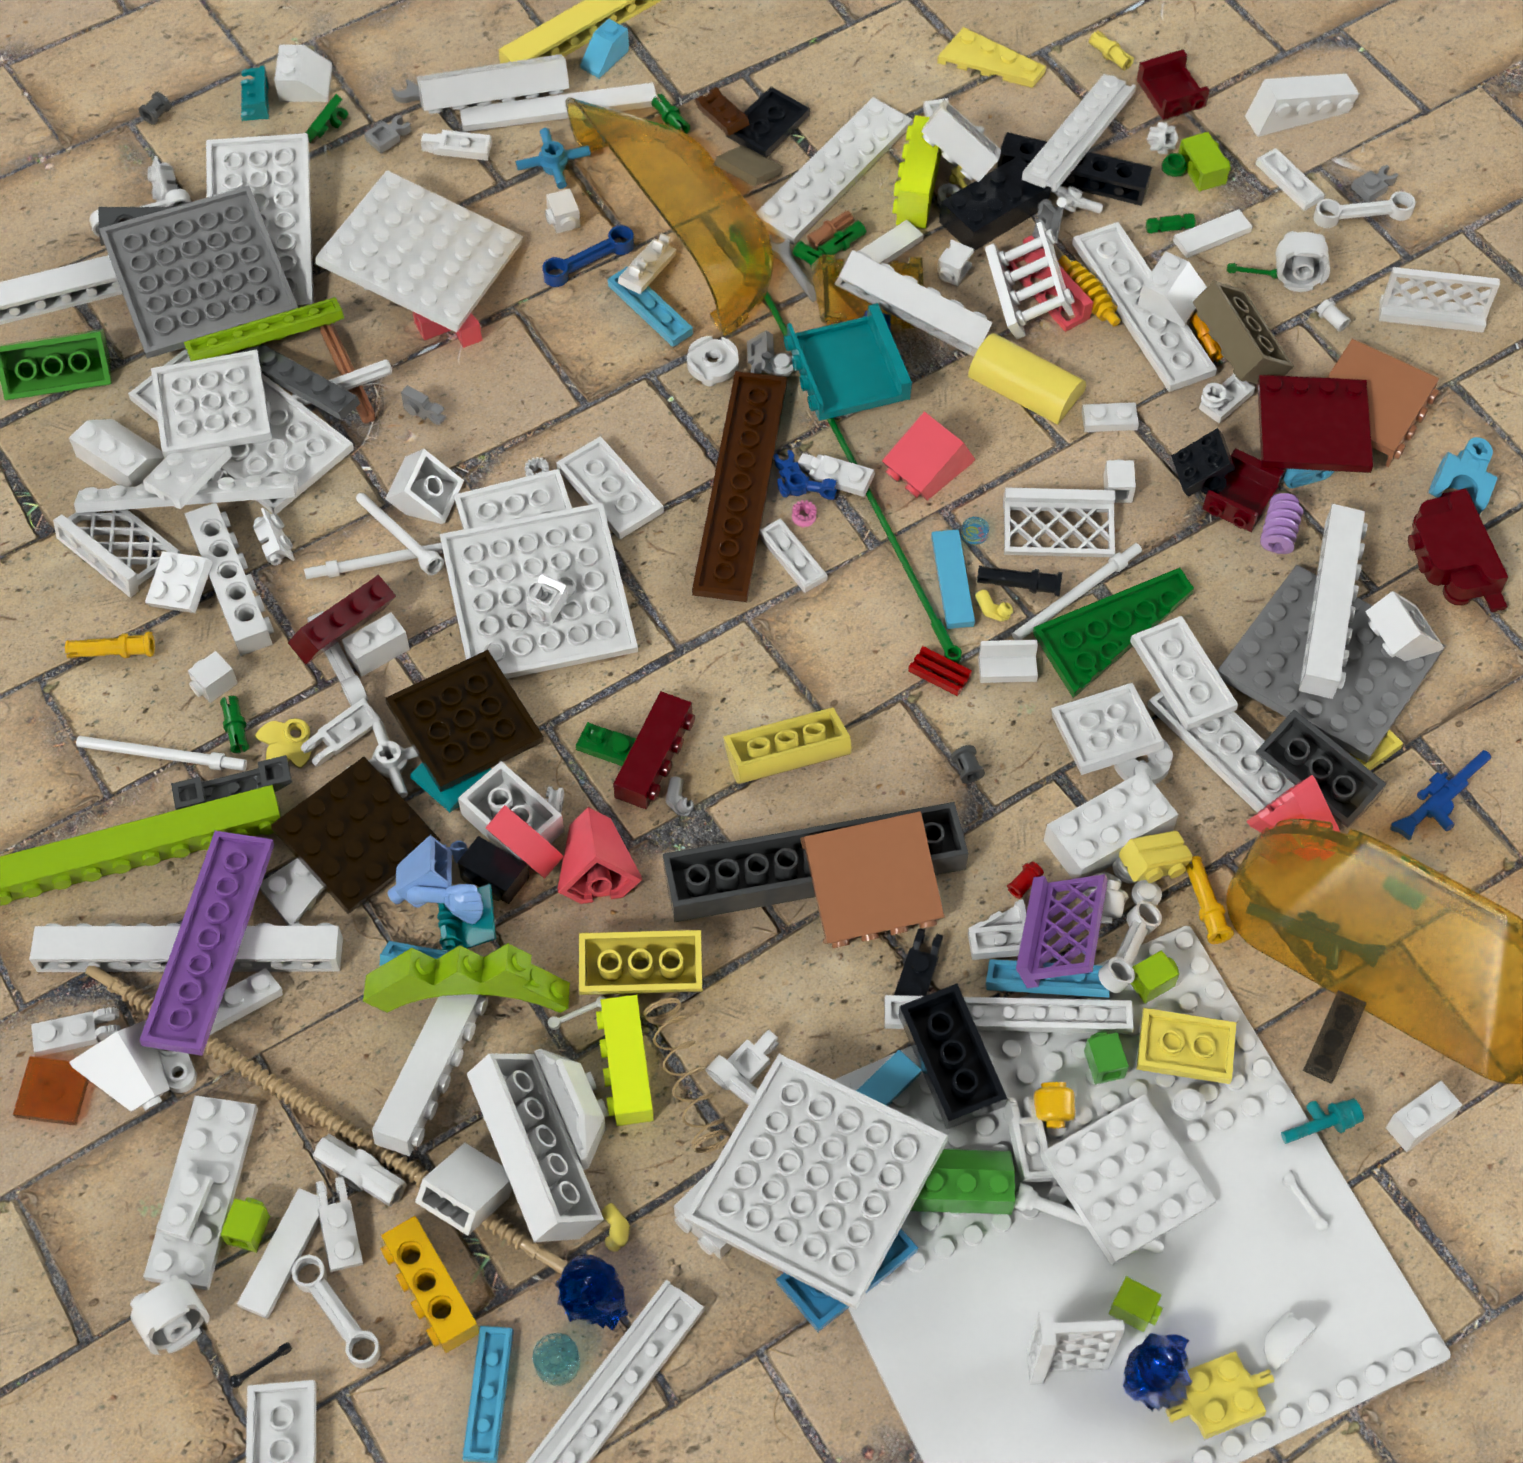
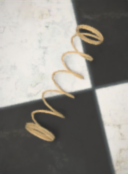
(651, 1019)

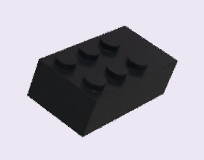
(992, 205)
(952, 1056)

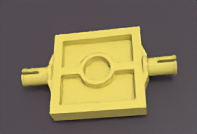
(1222, 1396)

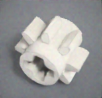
(1162, 138)

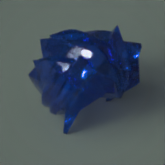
(591, 1292)
(1157, 1371)

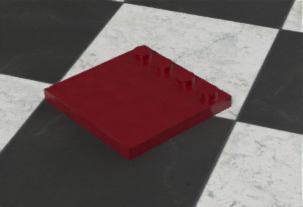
(1314, 423)

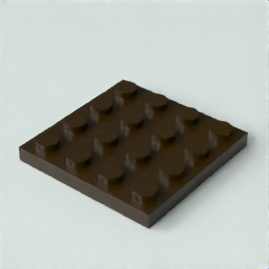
(464, 720)
(353, 834)

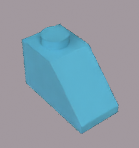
(605, 48)

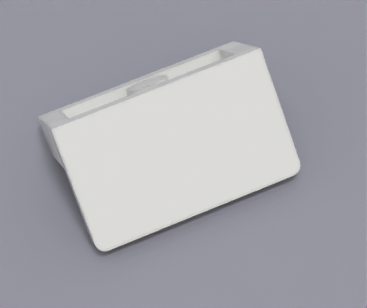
(1008, 661)

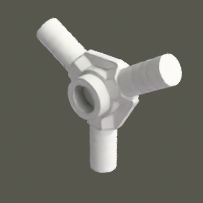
(1073, 199)

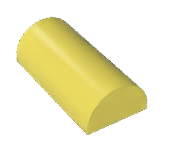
(1025, 378)
(787, 745)
(640, 962)

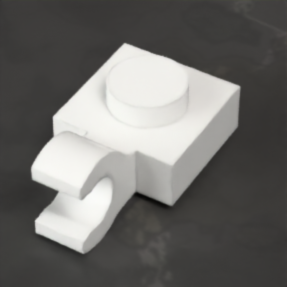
(751, 1058)

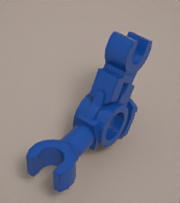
(798, 483)

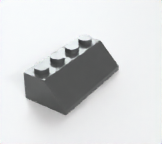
(1303, 750)

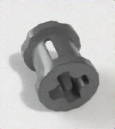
(155, 108)
(968, 764)

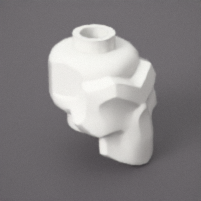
(1114, 899)

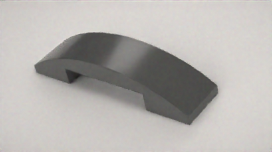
(195, 791)

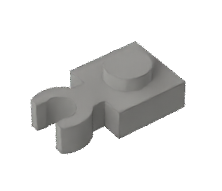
(385, 136)
(1373, 185)
(759, 352)
(418, 404)

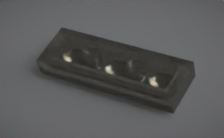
(1334, 1037)

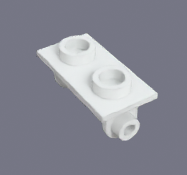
(162, 179)
(270, 529)

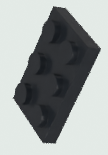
(771, 122)

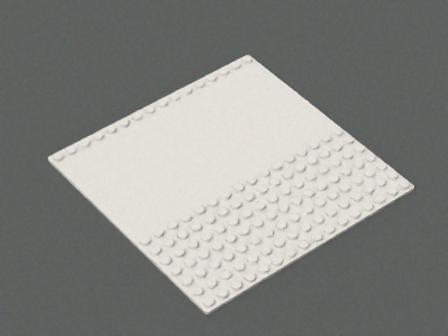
(963, 1309)

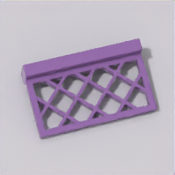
(1040, 929)

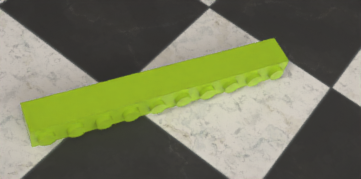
(135, 844)

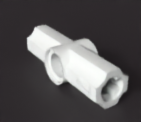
(359, 1170)

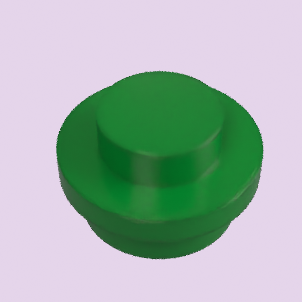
(1174, 165)

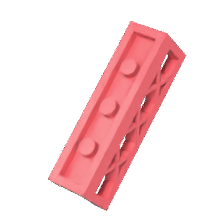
(1083, 304)

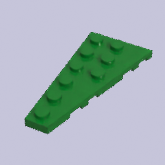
(1098, 634)

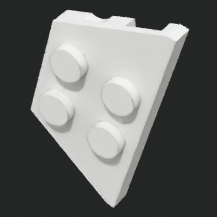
(185, 473)

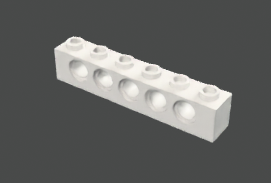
(214, 541)

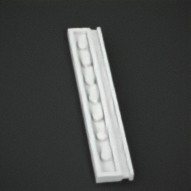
(1078, 132)
(620, 1378)

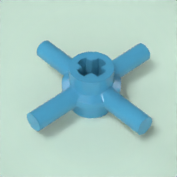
(553, 158)

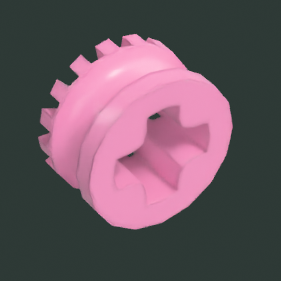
(809, 509)

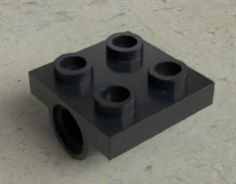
(1204, 464)

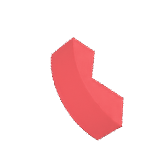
(467, 334)
(524, 841)

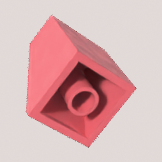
(927, 457)

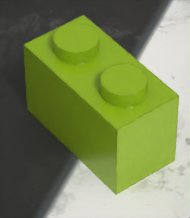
(1204, 161)

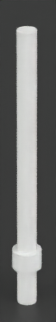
(1116, 564)
(333, 567)
(215, 760)

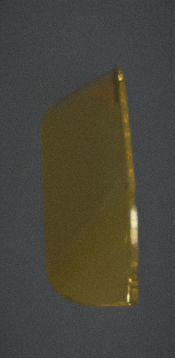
(694, 201)
(1390, 935)

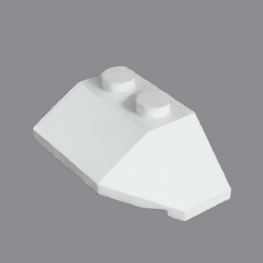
(576, 1103)

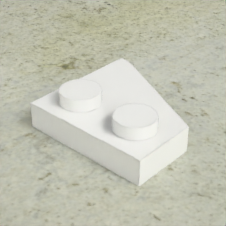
(998, 935)

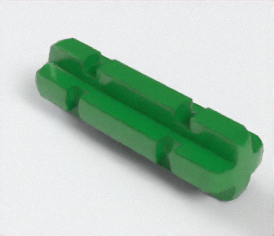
(1170, 223)

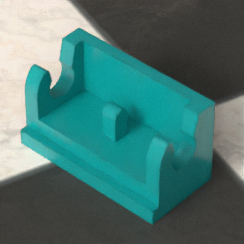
(255, 94)

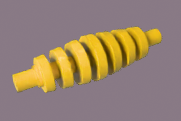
(1103, 305)

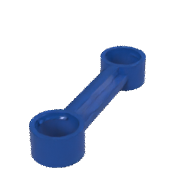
(588, 256)

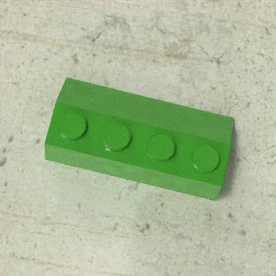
(54, 364)
(969, 1183)

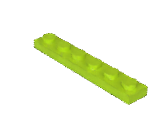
(265, 330)

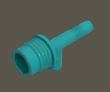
(1341, 1116)

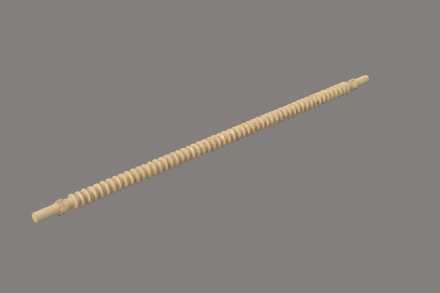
(261, 1077)

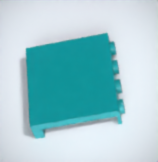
(849, 365)

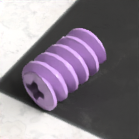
(1281, 524)

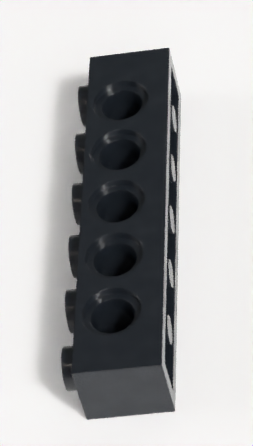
(1093, 174)

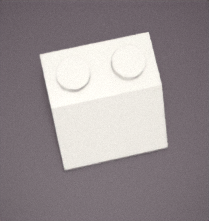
(302, 75)
(1172, 289)
(424, 487)
(1402, 628)

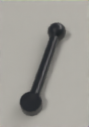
(236, 1380)

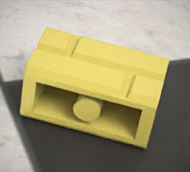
(1155, 856)

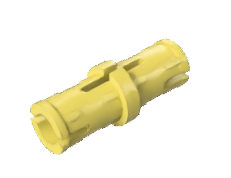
(1111, 50)

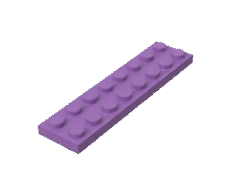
(207, 943)

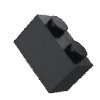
(490, 865)

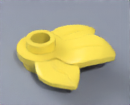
(282, 743)

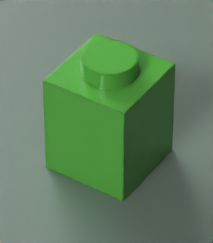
(1106, 1057)

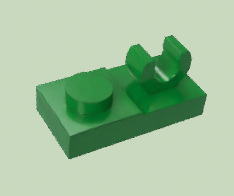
(329, 113)
(604, 744)

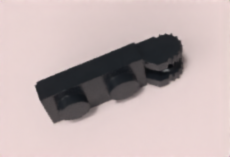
(919, 967)

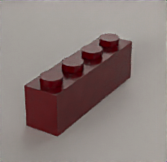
(341, 619)
(653, 750)

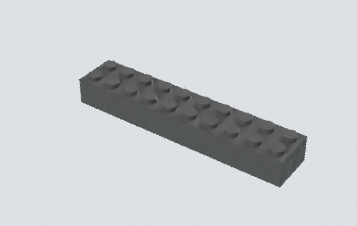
(776, 866)

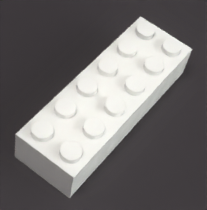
(534, 1147)

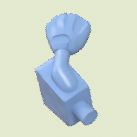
(427, 878)

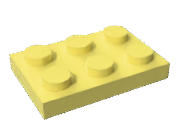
(1186, 1046)

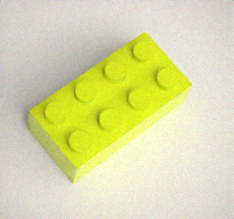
(917, 177)

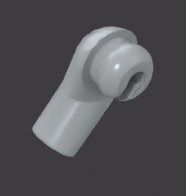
(675, 800)

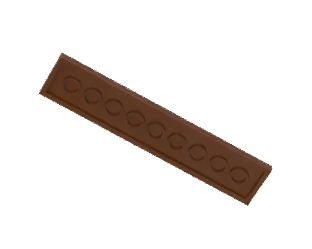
(740, 487)

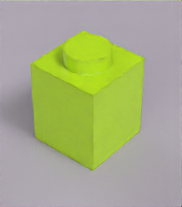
(1154, 976)
(245, 1224)
(1136, 1305)

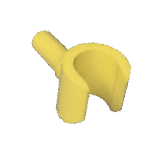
(957, 177)

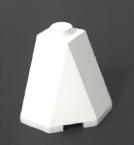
(125, 1069)

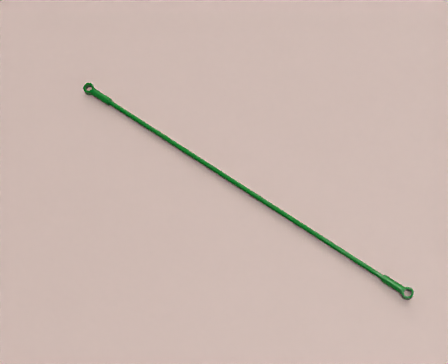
(936, 623)

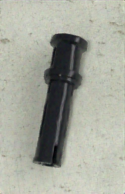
(1033, 580)

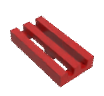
(943, 667)

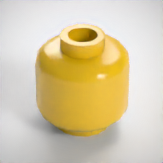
(1054, 1104)

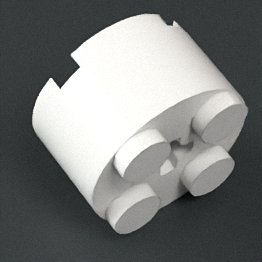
(1302, 261)
(168, 1315)

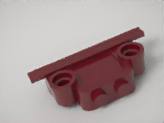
(1457, 550)

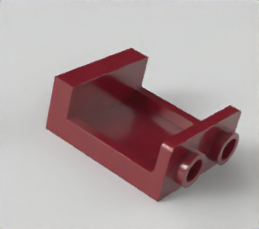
(1171, 85)
(1246, 492)

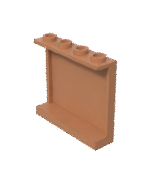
(1395, 395)
(873, 879)

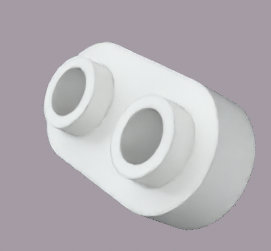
(178, 1062)

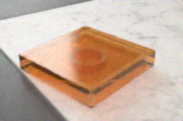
(50, 1092)

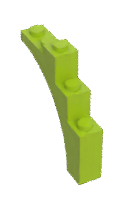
(463, 972)

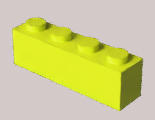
(626, 1060)

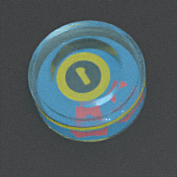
(975, 530)

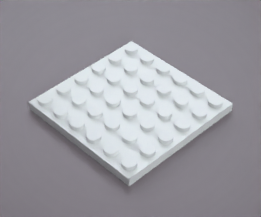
(419, 250)
(499, 566)
(817, 1180)

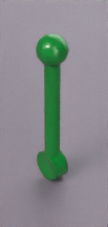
(1233, 268)

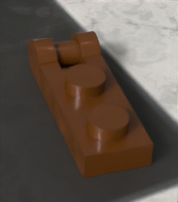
(722, 112)

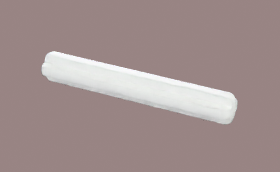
(358, 377)

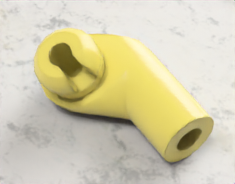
(997, 612)
(618, 1230)

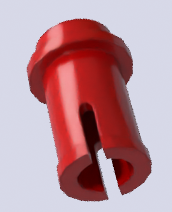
(1024, 879)

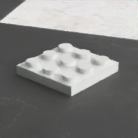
(1107, 728)

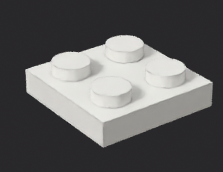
(178, 582)

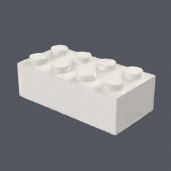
(1095, 832)

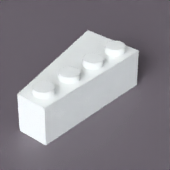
(1299, 101)

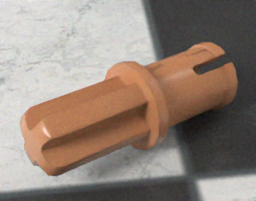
(828, 229)

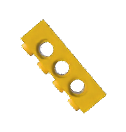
(459, 1324)

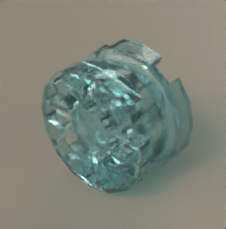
(556, 1359)

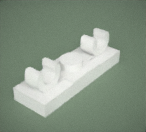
(648, 264)

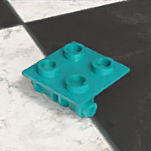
(459, 933)

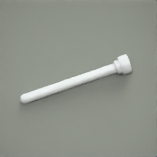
(428, 560)
(1027, 1199)

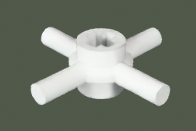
(390, 758)

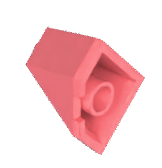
(1299, 802)
(596, 860)

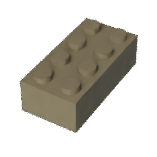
(1241, 332)

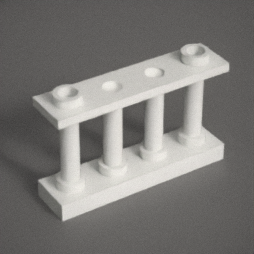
(1005, 279)

